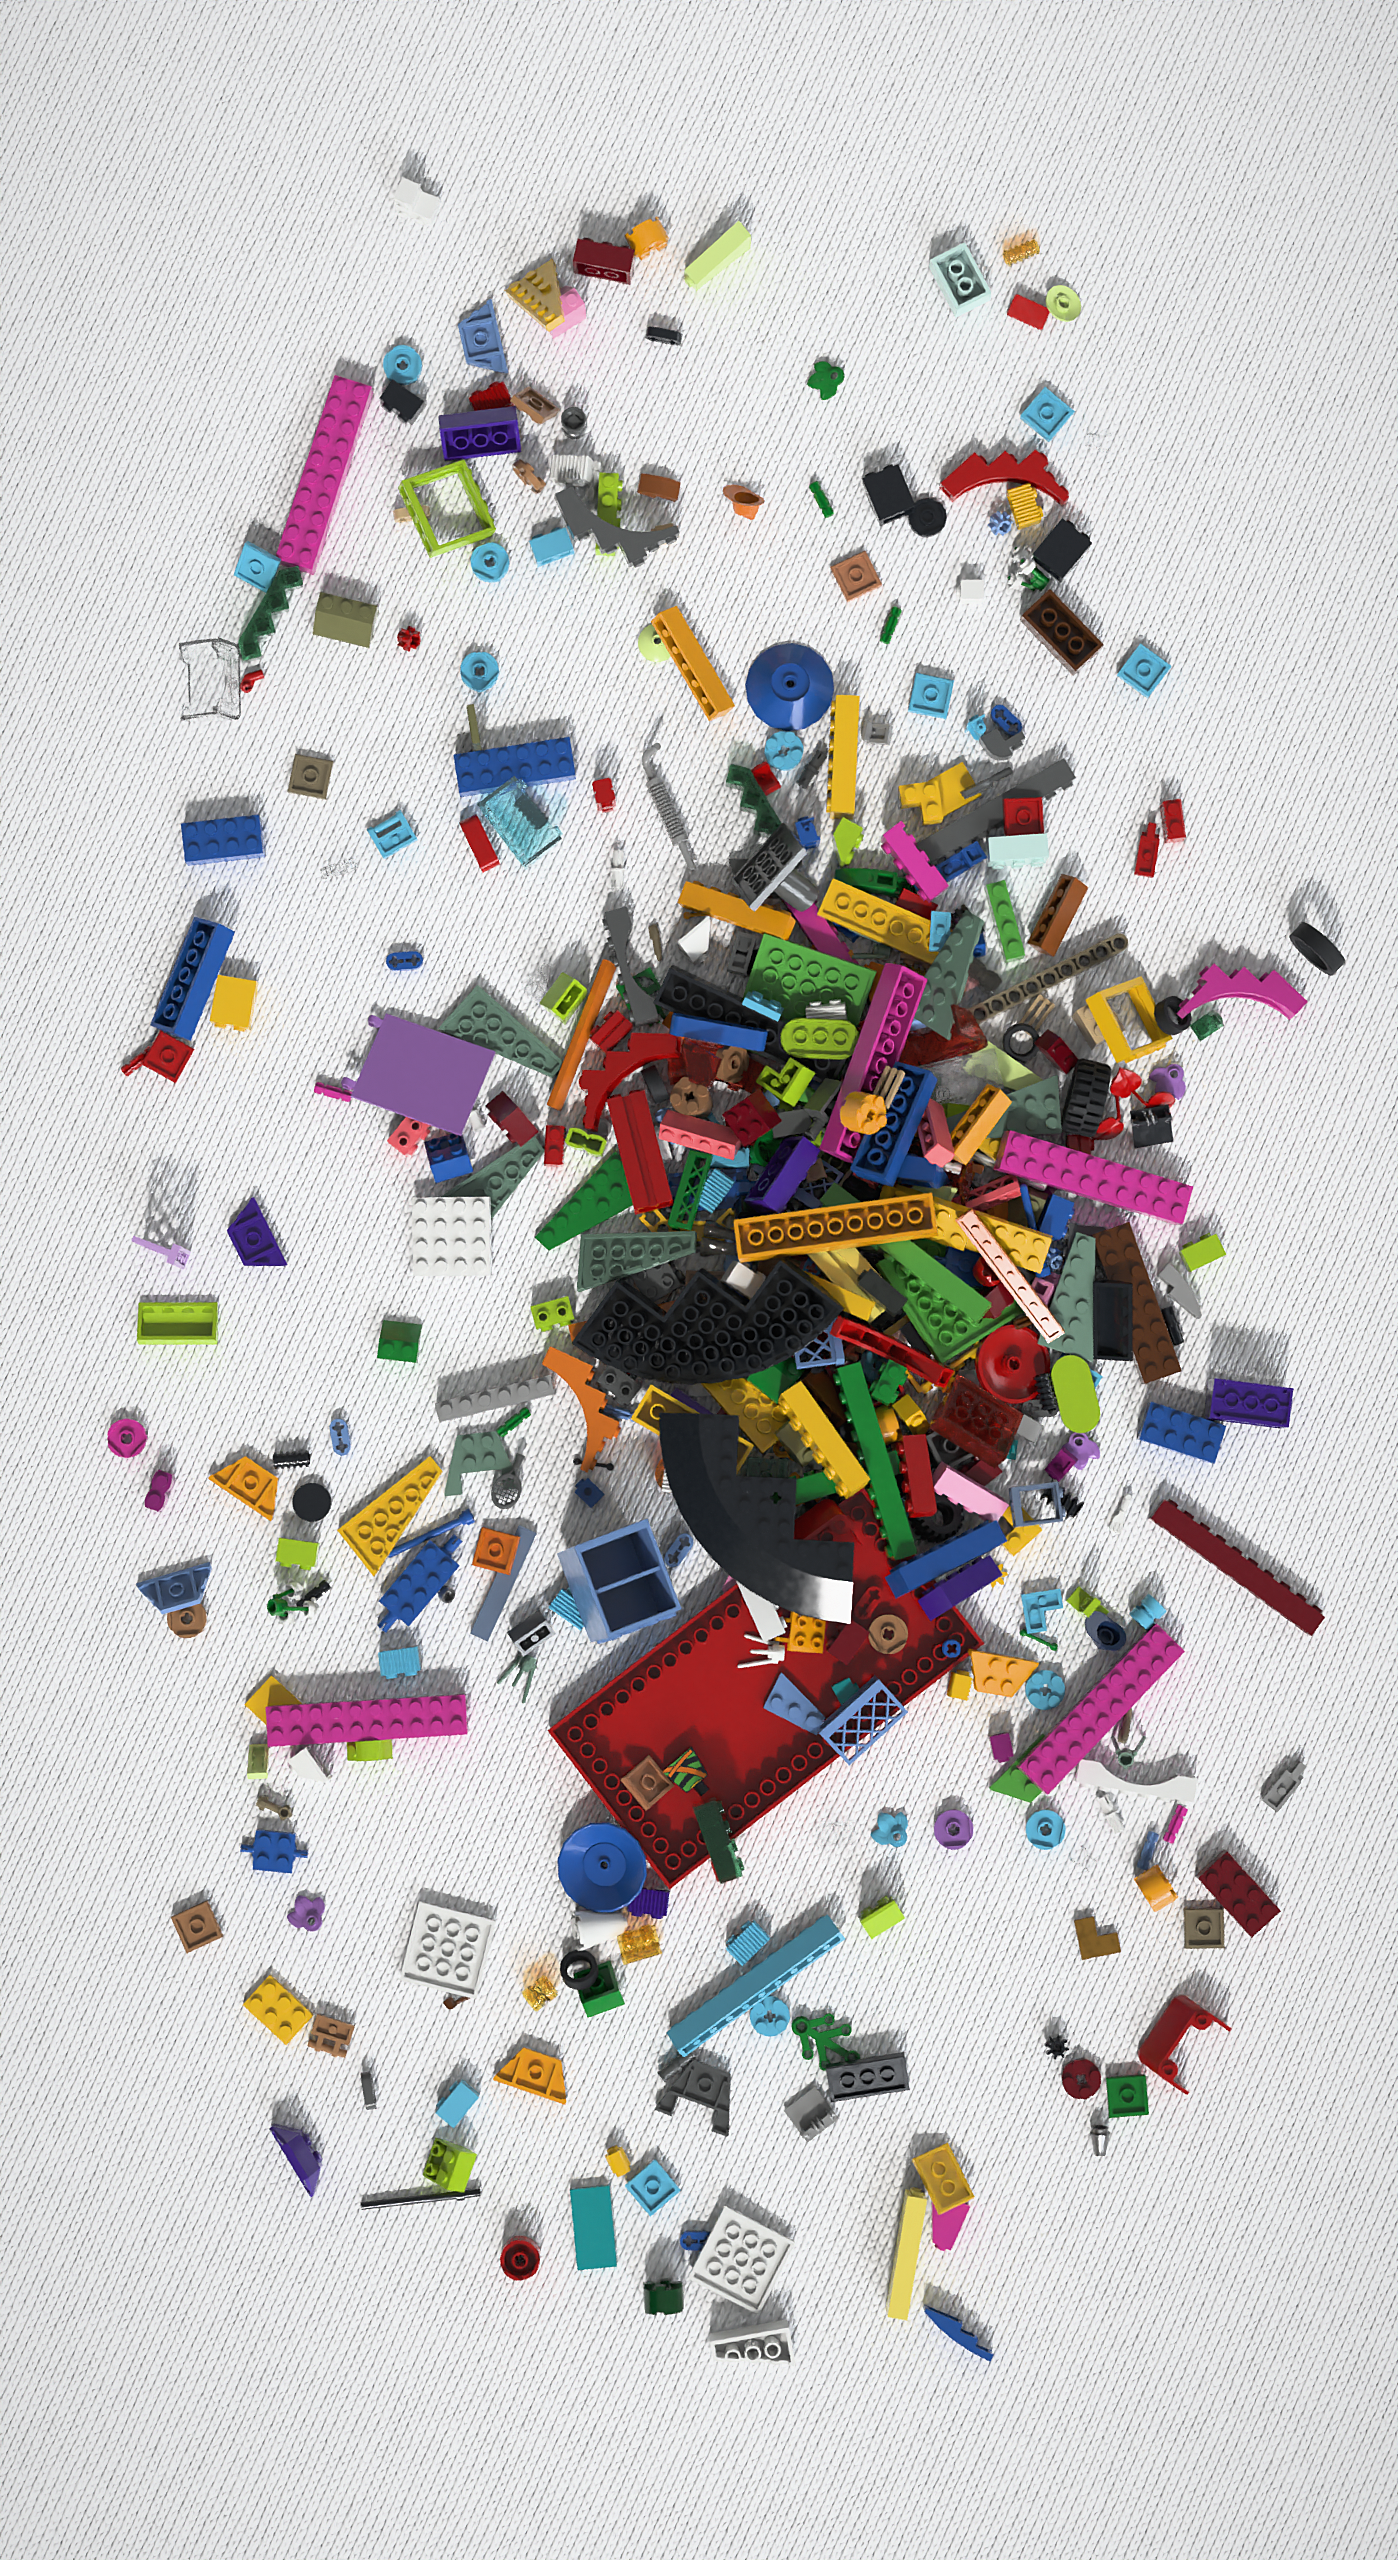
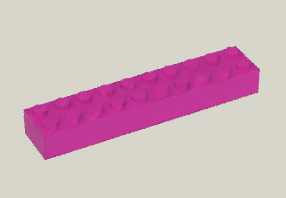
(324, 474)
(877, 1046)
(1093, 1177)
(1100, 1708)
(366, 1720)

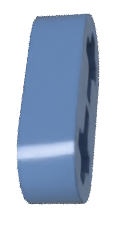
(335, 1437)
(675, 1546)

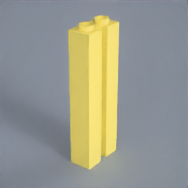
(843, 1269)
(906, 2253)

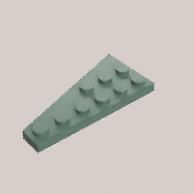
(949, 976)
(1031, 1113)
(1074, 1300)

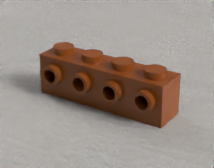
(1057, 915)

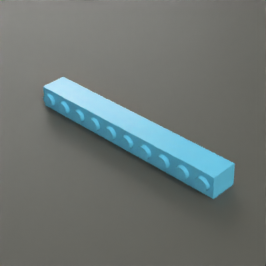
(755, 1985)

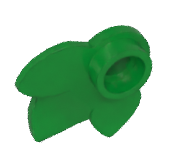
(823, 380)

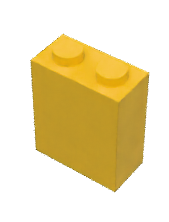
(233, 1003)

